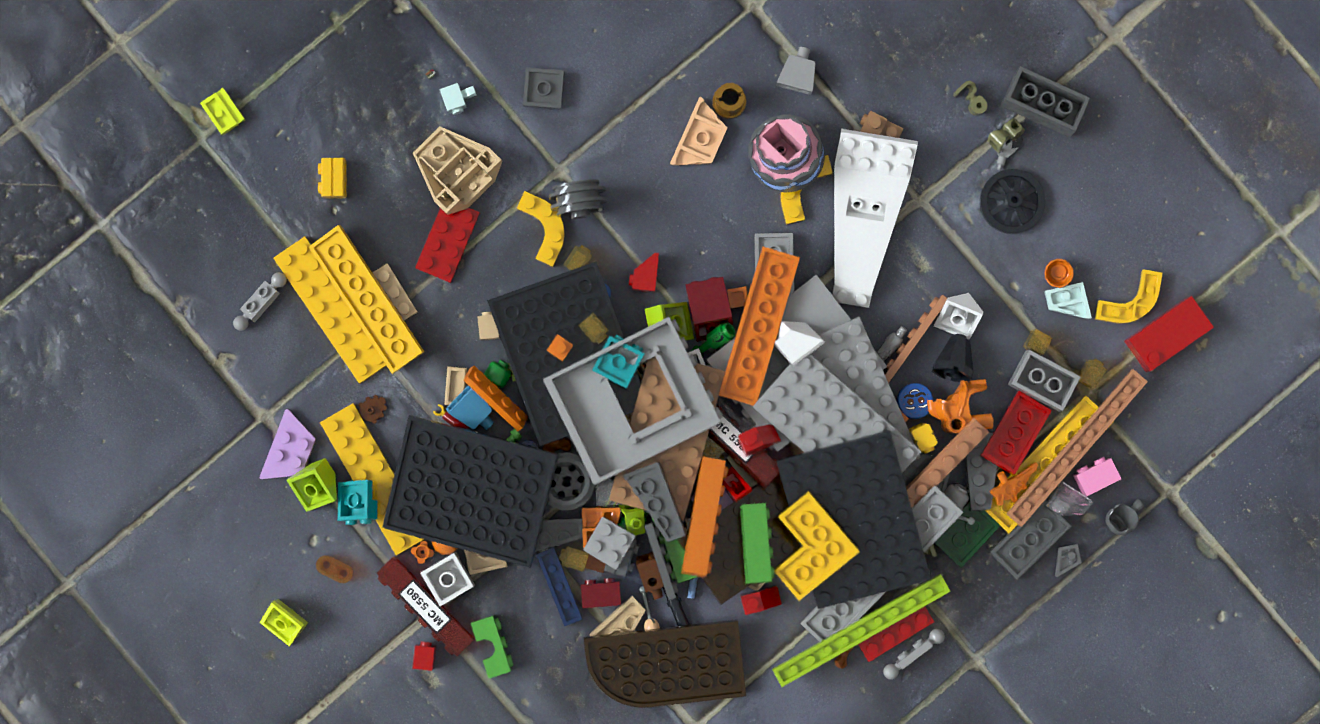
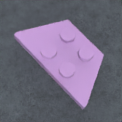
(289, 449)

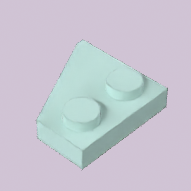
(1069, 300)

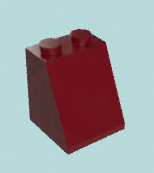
(708, 305)

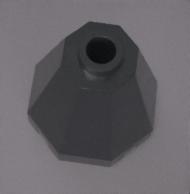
(955, 360)

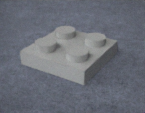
(609, 543)

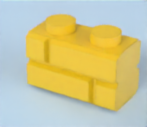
(333, 178)
(923, 437)

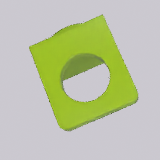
(633, 519)

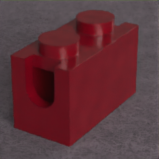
(600, 594)

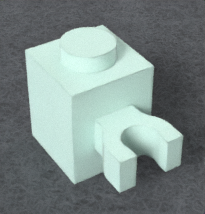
(454, 98)

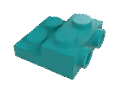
(616, 366)
(356, 502)

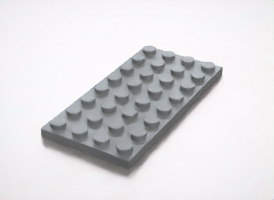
(854, 361)
(821, 411)

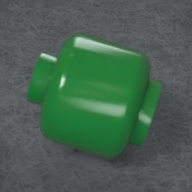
(498, 373)

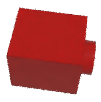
(424, 656)

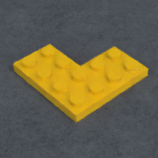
(823, 547)

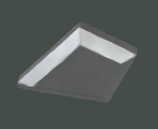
(1067, 558)

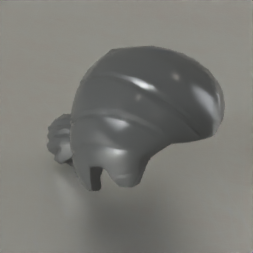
(1124, 518)

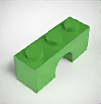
(488, 629)

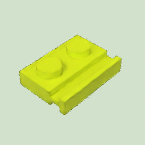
(222, 111)

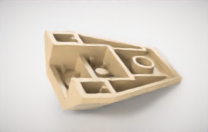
(456, 169)

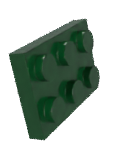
(964, 540)

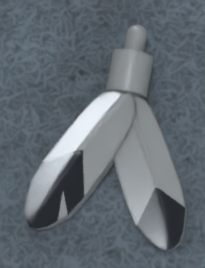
(1008, 150)

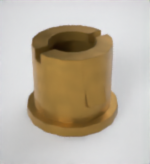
(725, 110)

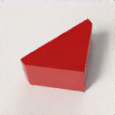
(735, 485)

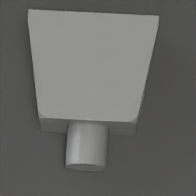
(798, 73)

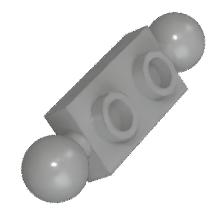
(260, 301)
(920, 647)

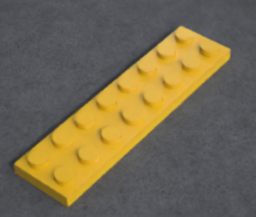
(366, 299)
(329, 310)
(1044, 454)
(365, 462)

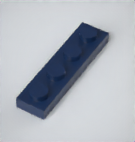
(559, 586)

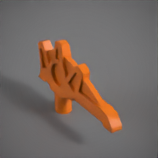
(1012, 486)

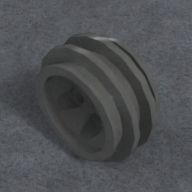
(578, 198)
(585, 489)

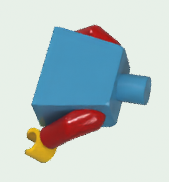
(467, 411)

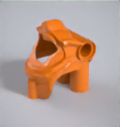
(956, 407)

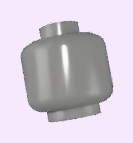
(957, 494)

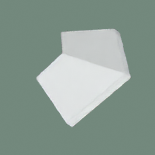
(959, 315)
(797, 341)

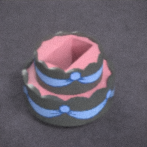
(799, 161)

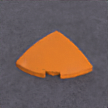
(592, 516)

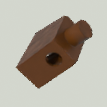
(648, 569)

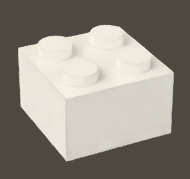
(447, 579)

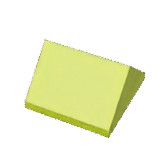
(283, 622)

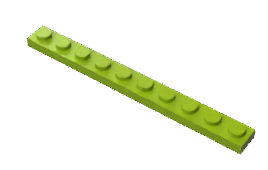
(860, 630)

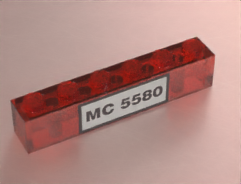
(758, 465)
(424, 605)

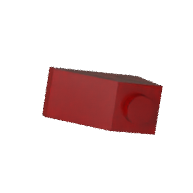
(645, 275)
(758, 439)
(760, 600)

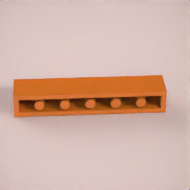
(703, 517)

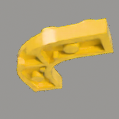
(791, 201)
(552, 225)
(1138, 307)

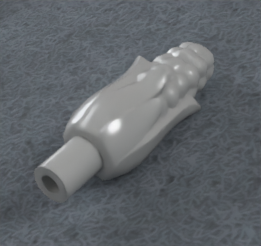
(891, 343)

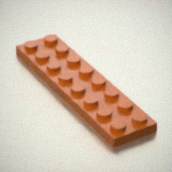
(759, 326)

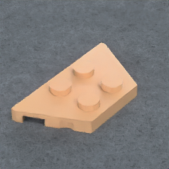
(700, 138)

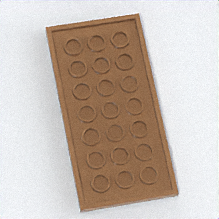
(680, 462)

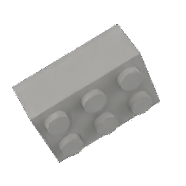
(1044, 380)

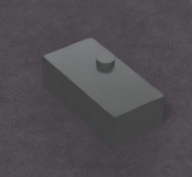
(1045, 102)

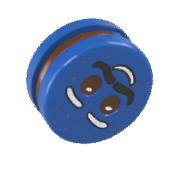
(913, 400)

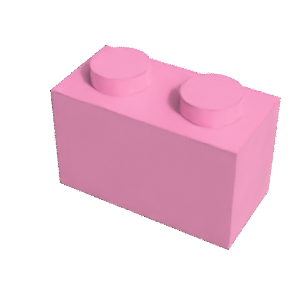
(1097, 476)

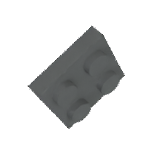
(543, 88)

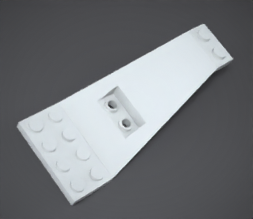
(872, 172)

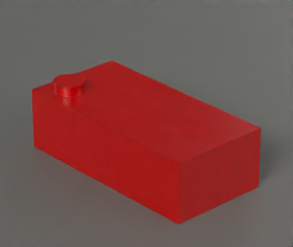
(1168, 334)

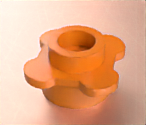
(417, 552)

